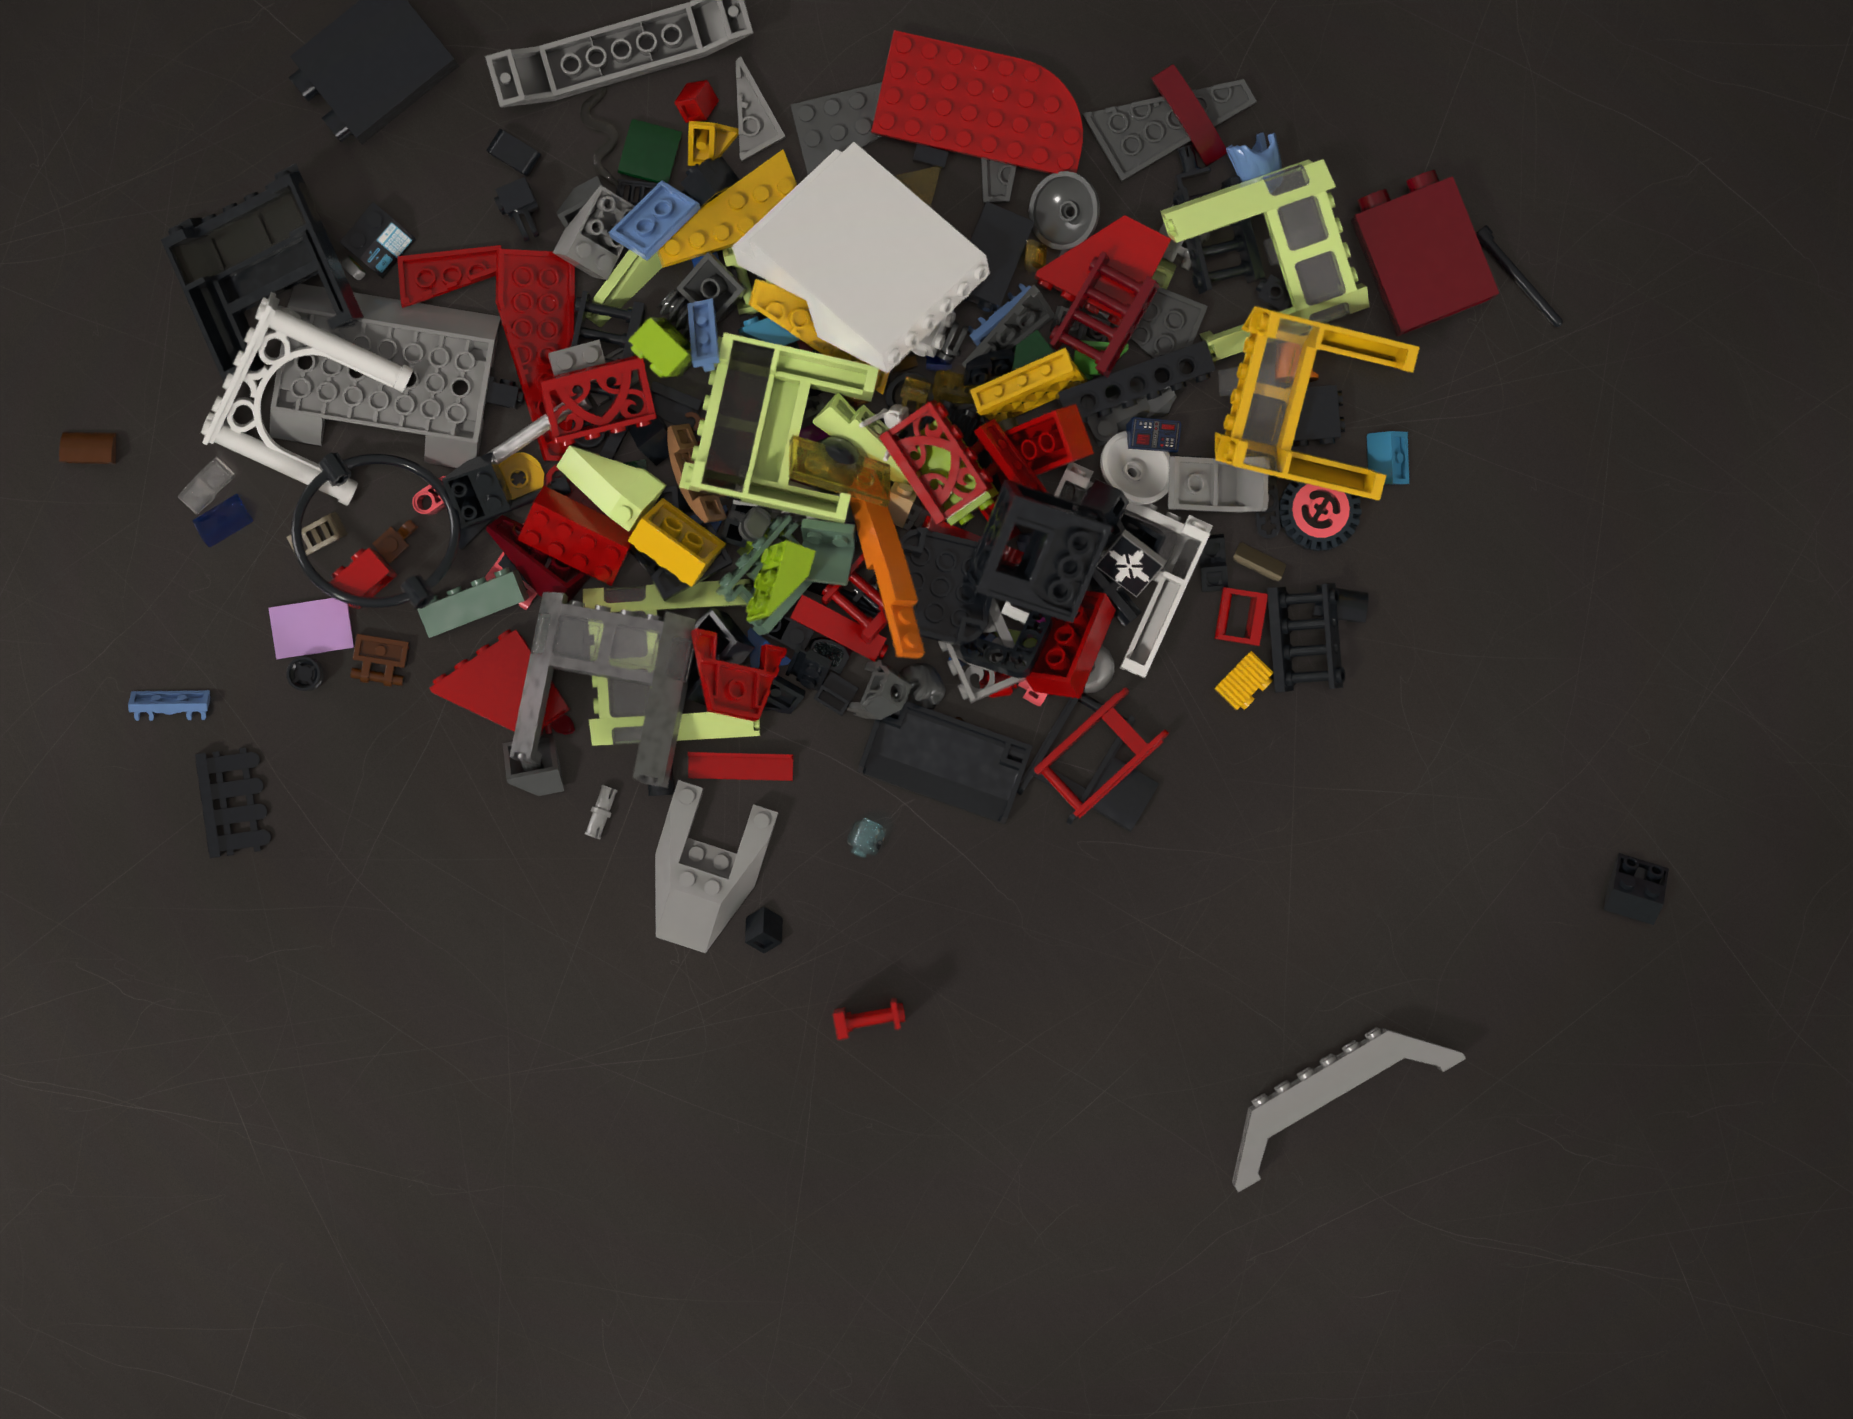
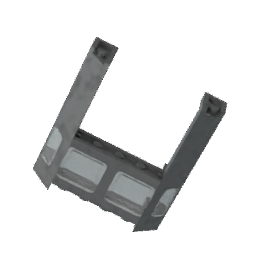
(617, 649)

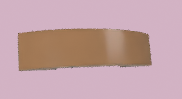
(680, 447)

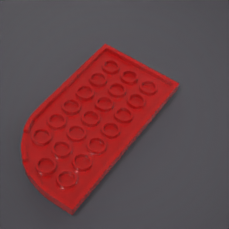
(978, 105)

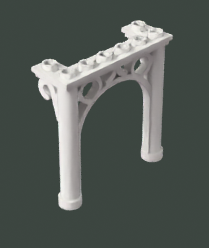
(319, 342)

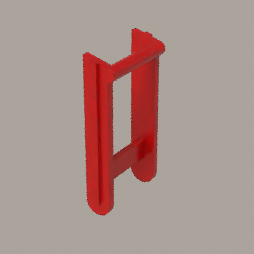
(1123, 731)

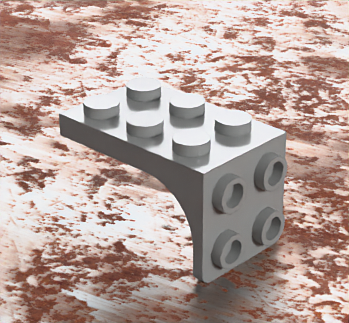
(1215, 486)

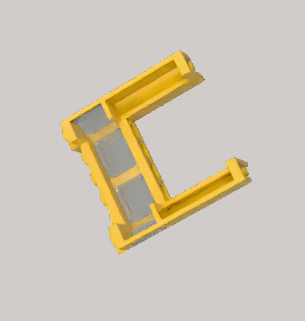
(1273, 392)

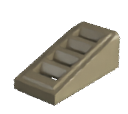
(336, 526)

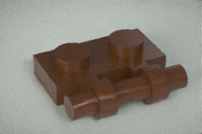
(380, 651)

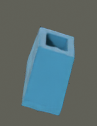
(766, 331)

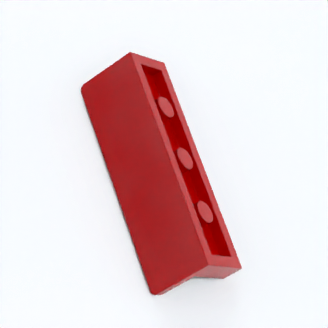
(740, 766)

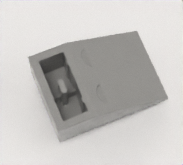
(587, 236)

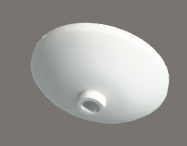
(1147, 467)

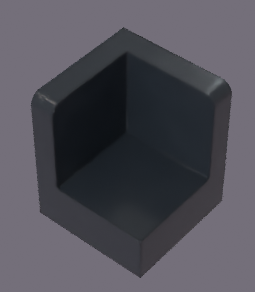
(764, 930)

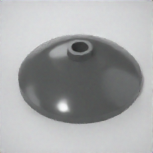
(1052, 207)

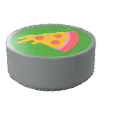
(353, 268)

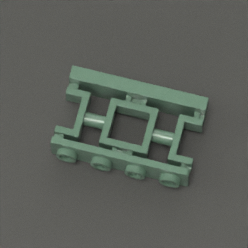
(753, 559)

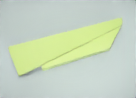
(624, 283)
(842, 421)

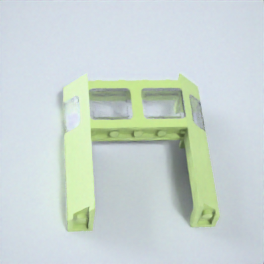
(1302, 234)
(623, 703)

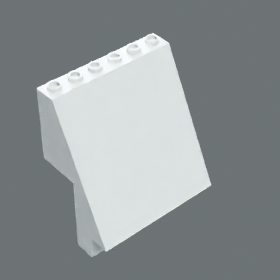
(864, 258)

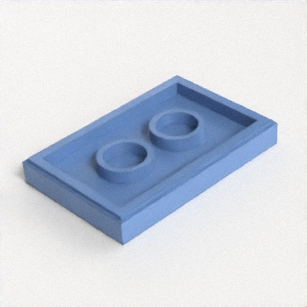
(654, 220)

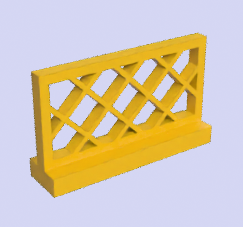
(1019, 385)

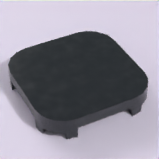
(947, 602)

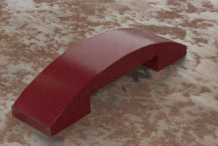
(1190, 114)

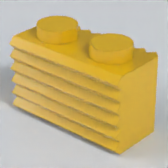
(1244, 681)

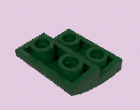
(649, 151)

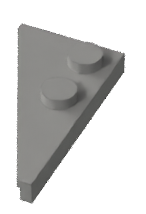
(756, 121)

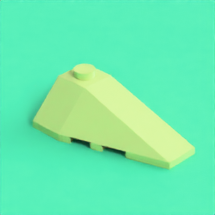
(614, 487)

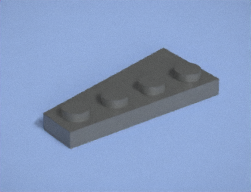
(997, 181)

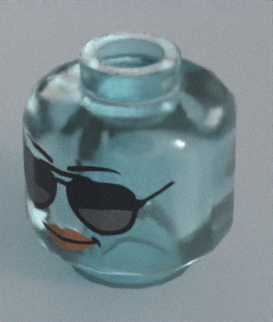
(865, 838)

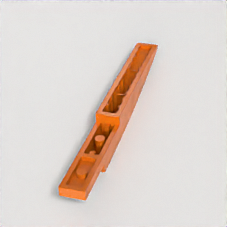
(885, 556)

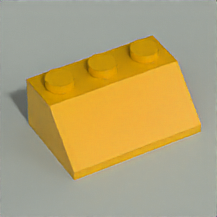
(676, 542)

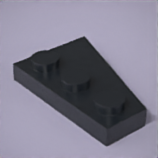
(669, 584)

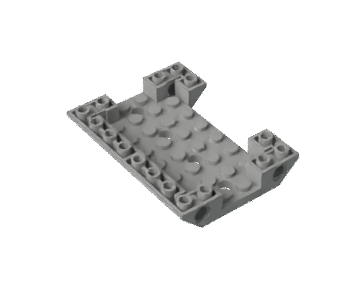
(431, 339)

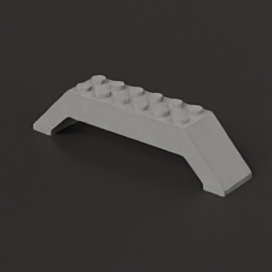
(617, 52)
(1325, 1083)

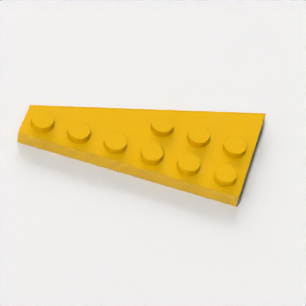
(731, 213)
(794, 316)

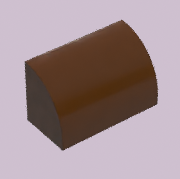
(88, 448)

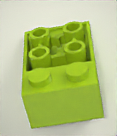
(782, 572)

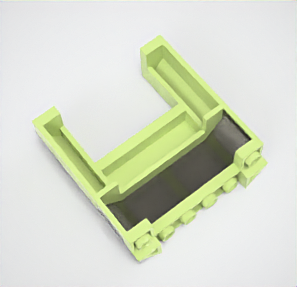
(752, 416)

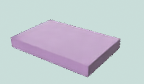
(311, 628)

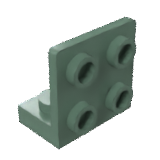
(834, 550)

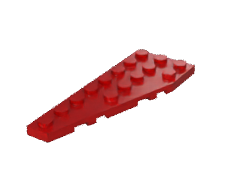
(538, 318)

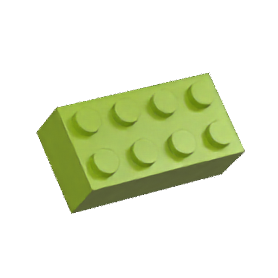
(662, 347)

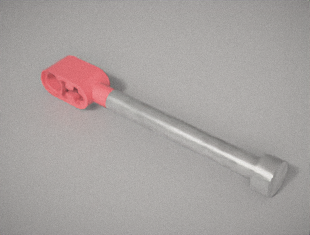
(501, 452)

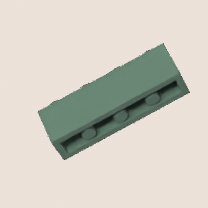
(474, 602)

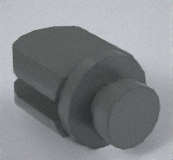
(950, 350)
(755, 523)

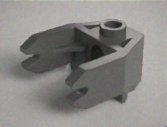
(884, 693)

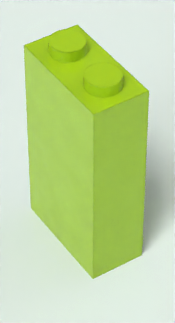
(939, 462)

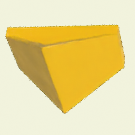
(708, 141)

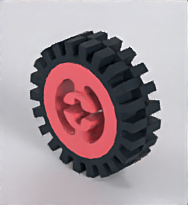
(1341, 524)

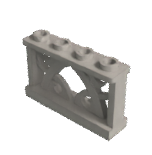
(995, 624)

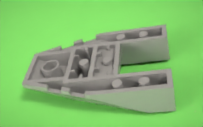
(700, 883)

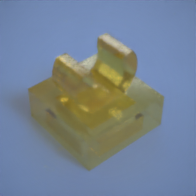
(915, 390)

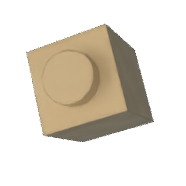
(901, 502)

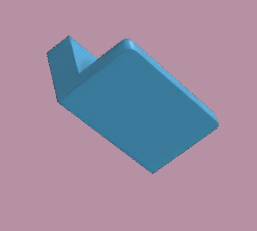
(1389, 455)

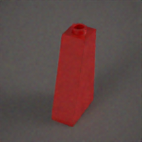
(837, 628)

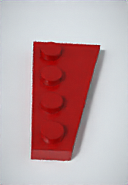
(441, 272)

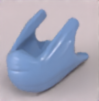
(1255, 161)

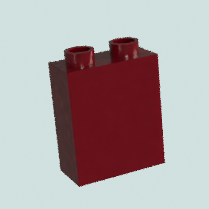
(1423, 252)

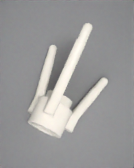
(891, 418)

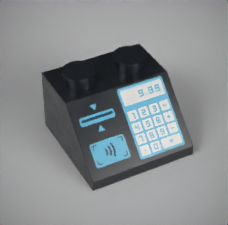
(377, 240)

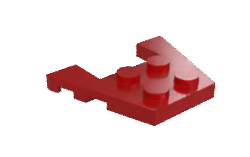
(732, 687)

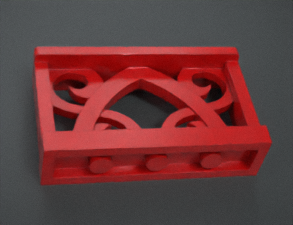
(564, 384)
(901, 453)

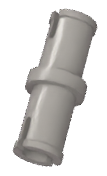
(601, 812)

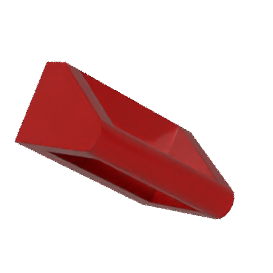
(1254, 621)

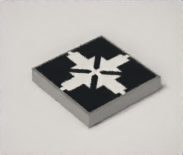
(1131, 563)

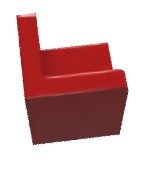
(696, 101)

